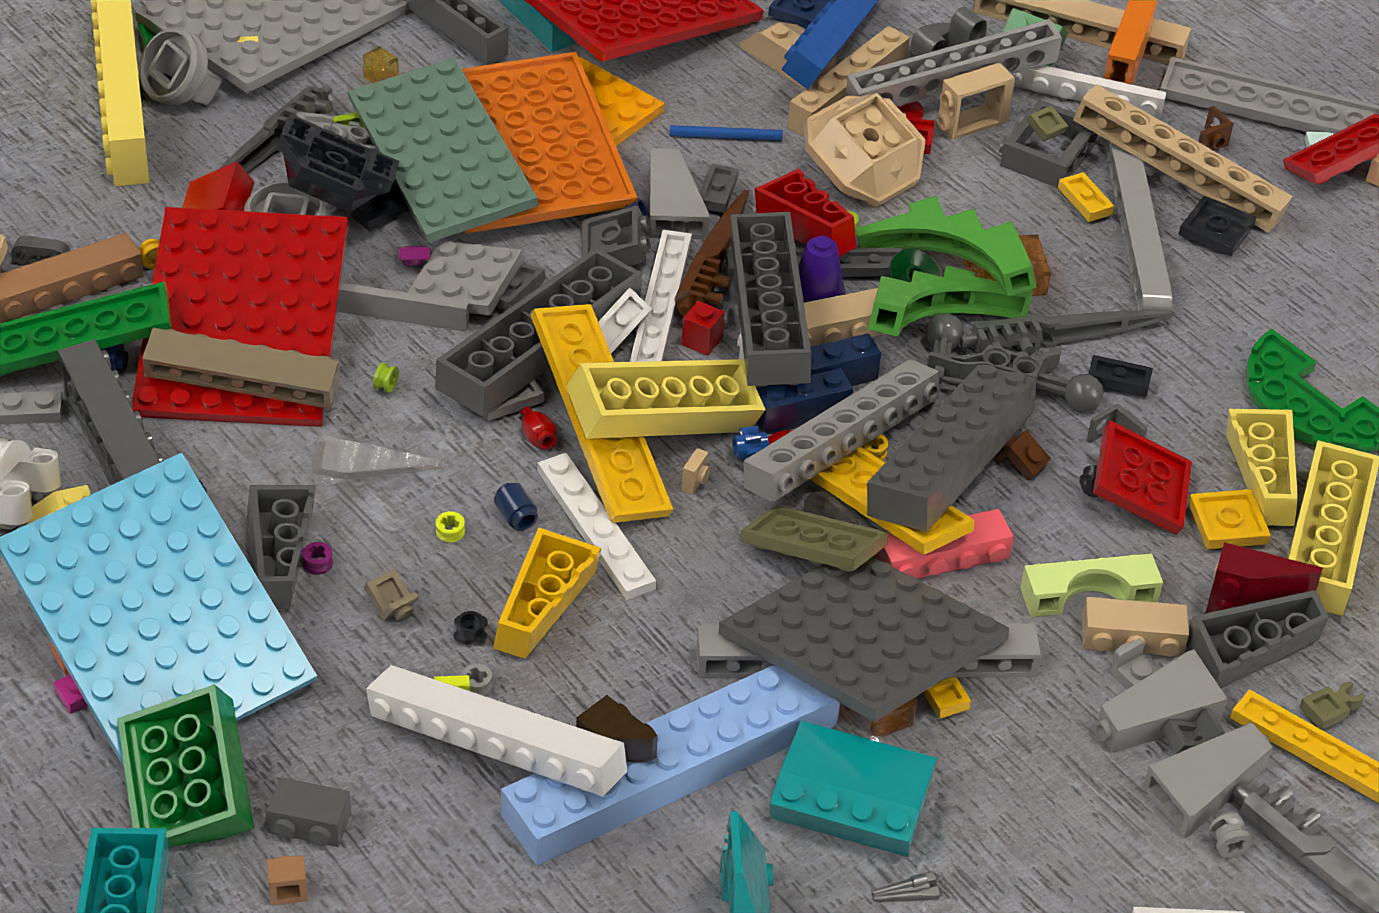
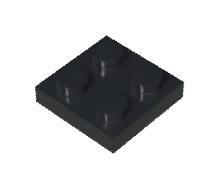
(1217, 225)

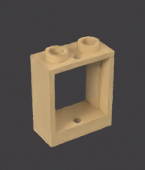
(995, 111)

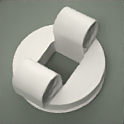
(20, 475)

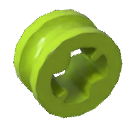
(385, 377)

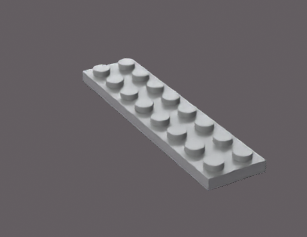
(1261, 98)

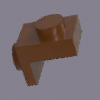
(1024, 454)

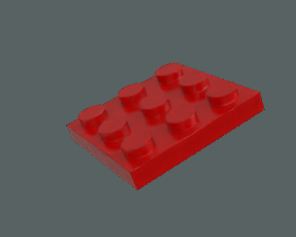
(1143, 477)

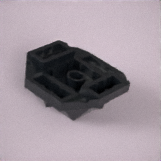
(333, 165)

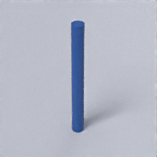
(726, 133)

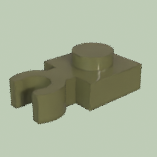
(1328, 707)

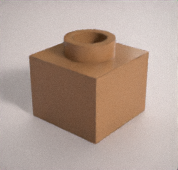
(287, 880)

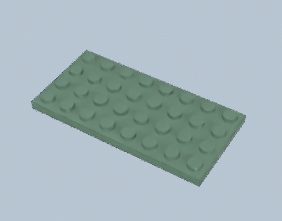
(447, 147)

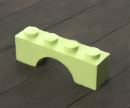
(1123, 577)

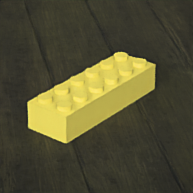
(663, 398)
(1334, 519)

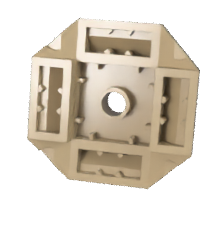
(866, 147)

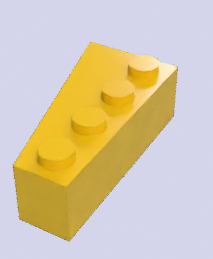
(545, 587)

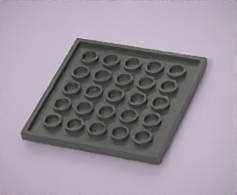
(864, 634)

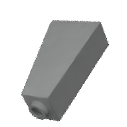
(674, 196)
(1172, 692)
(1203, 778)

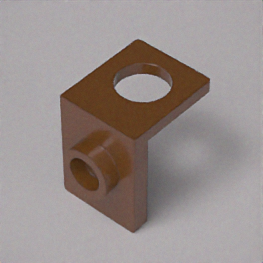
(1216, 136)

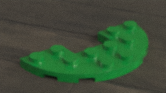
(1276, 383)

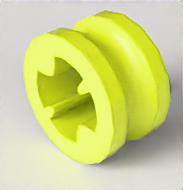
(446, 519)

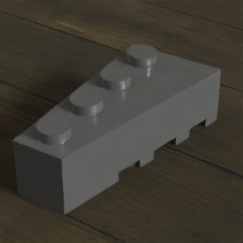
(1255, 634)

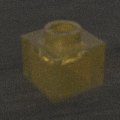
(379, 65)

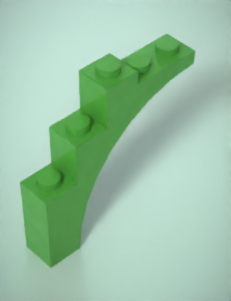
(962, 235)
(928, 295)

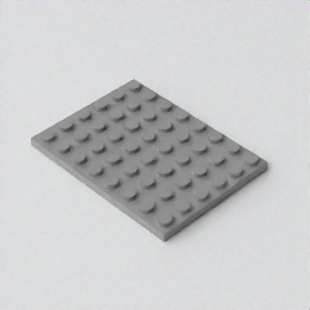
(287, 31)

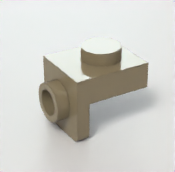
(391, 596)

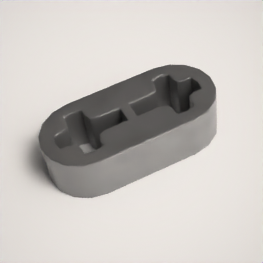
(34, 249)

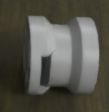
(1230, 835)

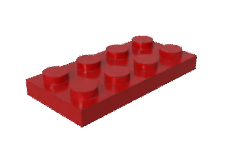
(1337, 152)

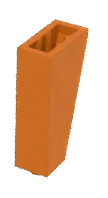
(1130, 41)

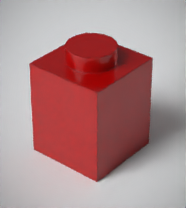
(703, 328)

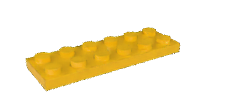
(848, 482)

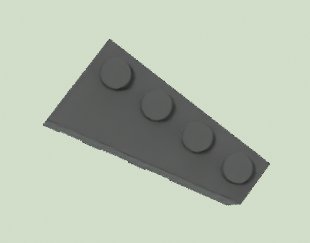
(277, 535)

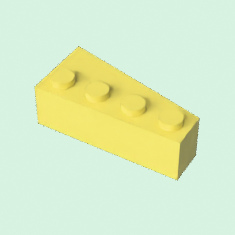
(1266, 457)

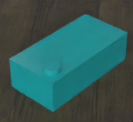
(124, 871)

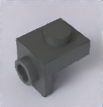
(1188, 734)

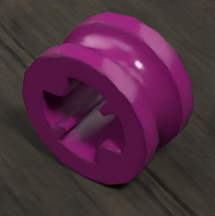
(317, 550)

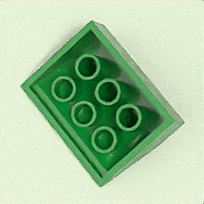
(186, 768)

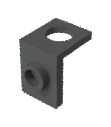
(1118, 415)

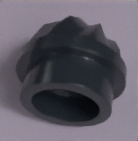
(1087, 480)

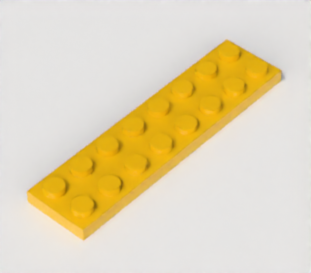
(619, 465)

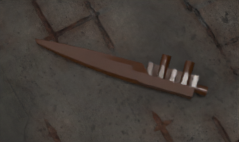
(707, 263)

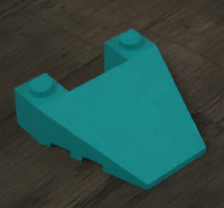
(744, 869)

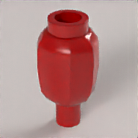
(538, 428)

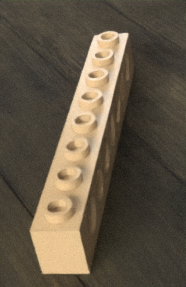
(1181, 157)

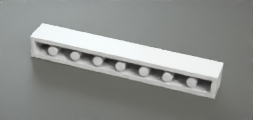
(498, 730)

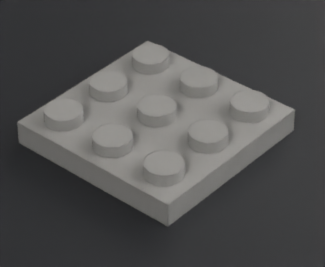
(468, 274)

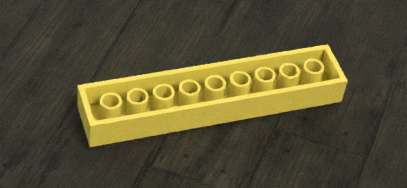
(119, 92)

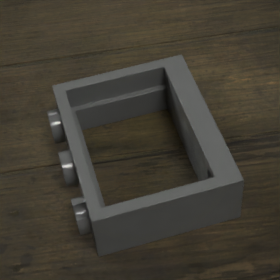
(1041, 165)

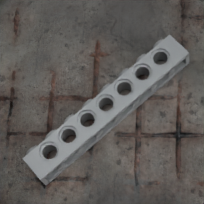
(924, 74)
(840, 430)

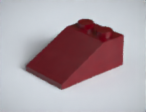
(1255, 576)

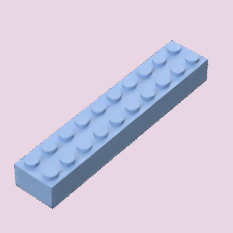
(693, 750)

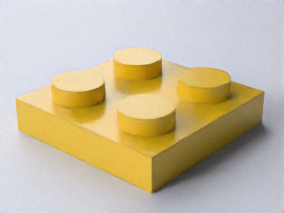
(1229, 518)

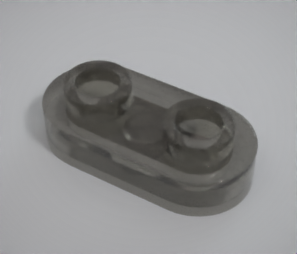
(829, 507)

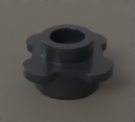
(470, 627)

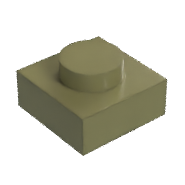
(1047, 123)

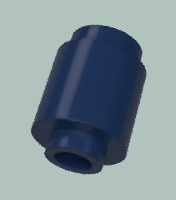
(516, 506)

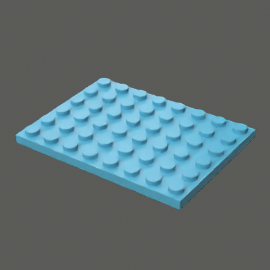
(153, 599)

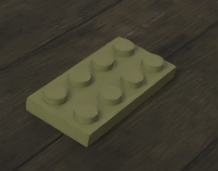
(814, 538)

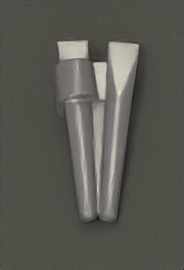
(914, 888)

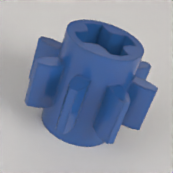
(749, 442)

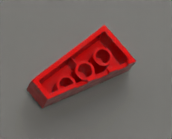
(809, 210)

